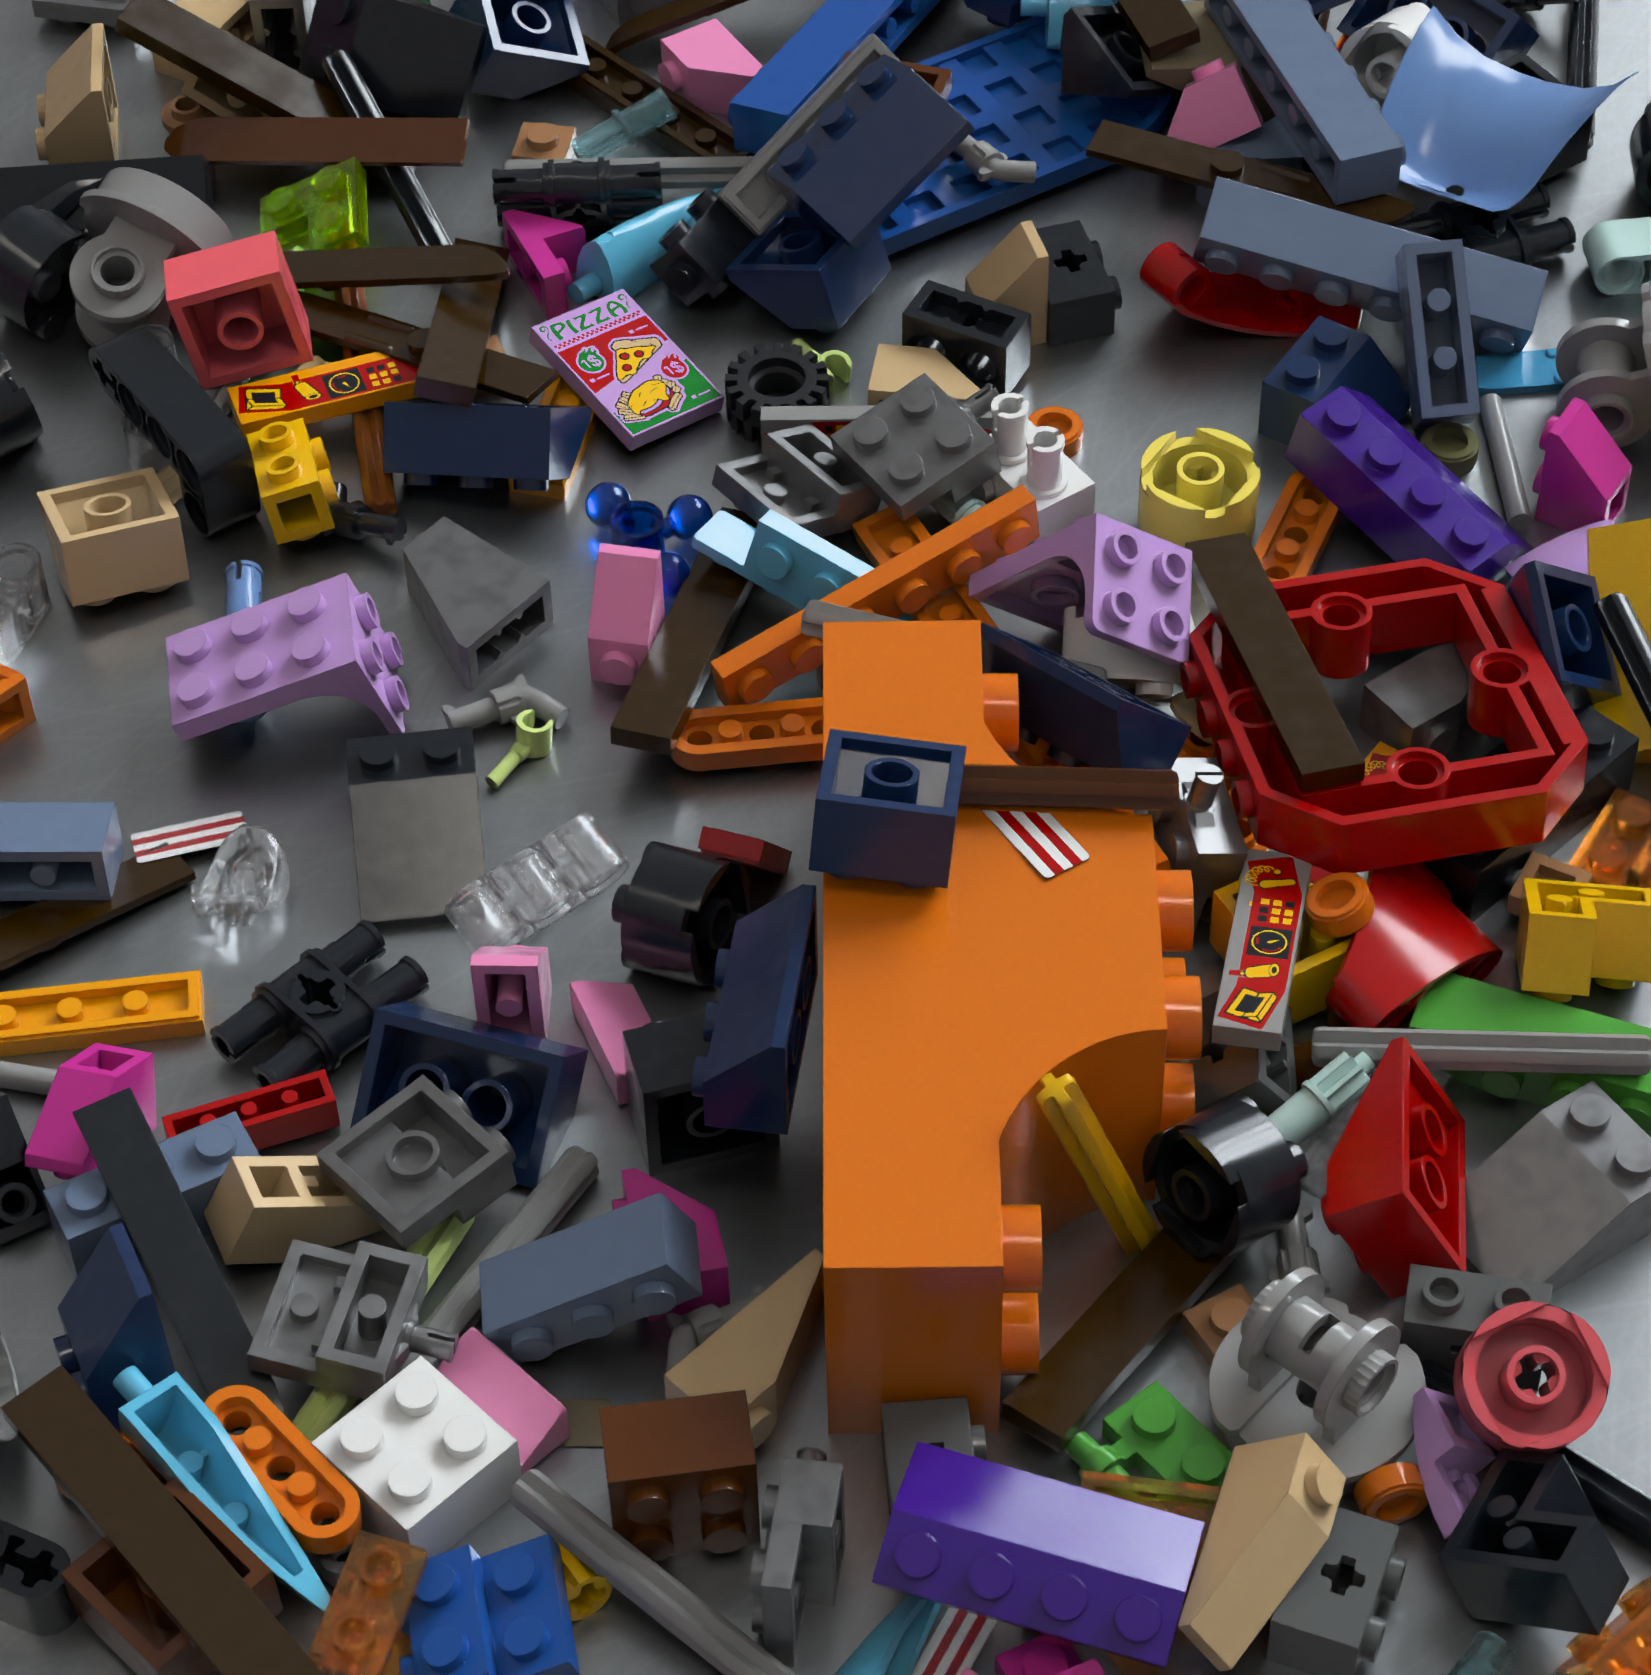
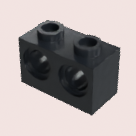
(973, 333)

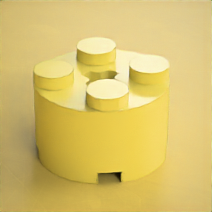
(1198, 487)

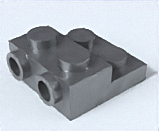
(420, 1162)

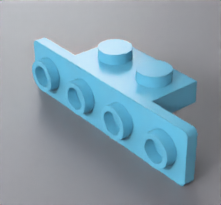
(779, 557)

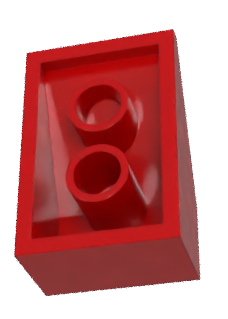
(1400, 1175)

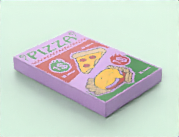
(626, 369)

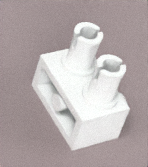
(1037, 461)

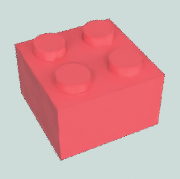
(237, 310)

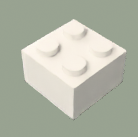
(423, 1459)

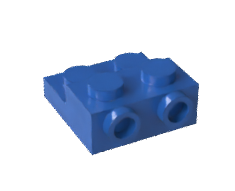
(492, 1614)

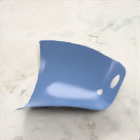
(1478, 120)

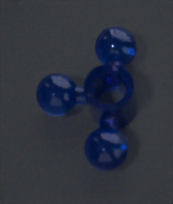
(643, 526)

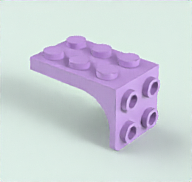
(1117, 576)
(285, 651)

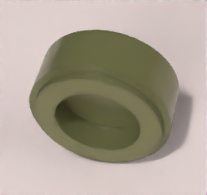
(1453, 446)

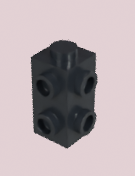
(701, 249)

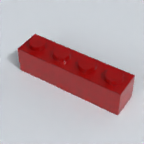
(270, 1112)

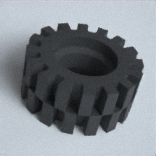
(769, 373)

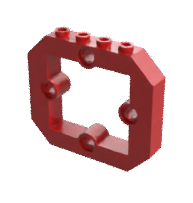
(1422, 801)

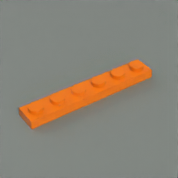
(890, 590)

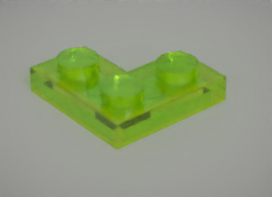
(324, 206)

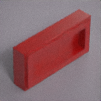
(745, 850)

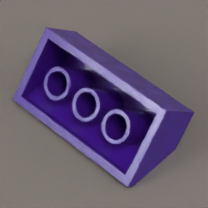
(1398, 488)
(1039, 1554)

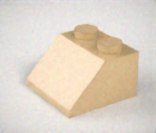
(79, 104)
(114, 537)

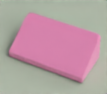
(603, 1014)
(508, 1397)

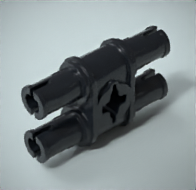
(580, 191)
(1499, 230)
(318, 1007)

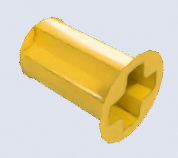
(584, 1588)

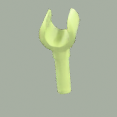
(837, 362)
(529, 743)

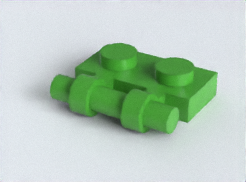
(1157, 1439)

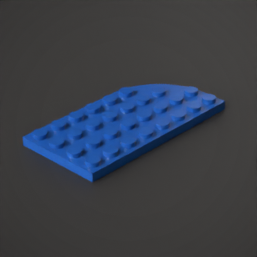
(1014, 101)

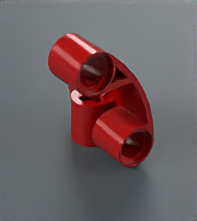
(1235, 299)
(1406, 949)

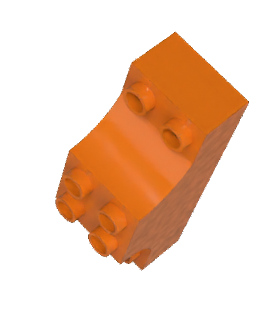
(940, 1037)

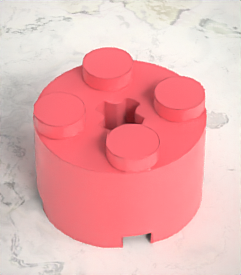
(1541, 1339)

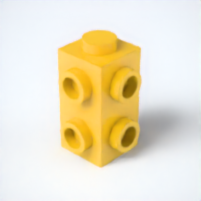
(293, 480)

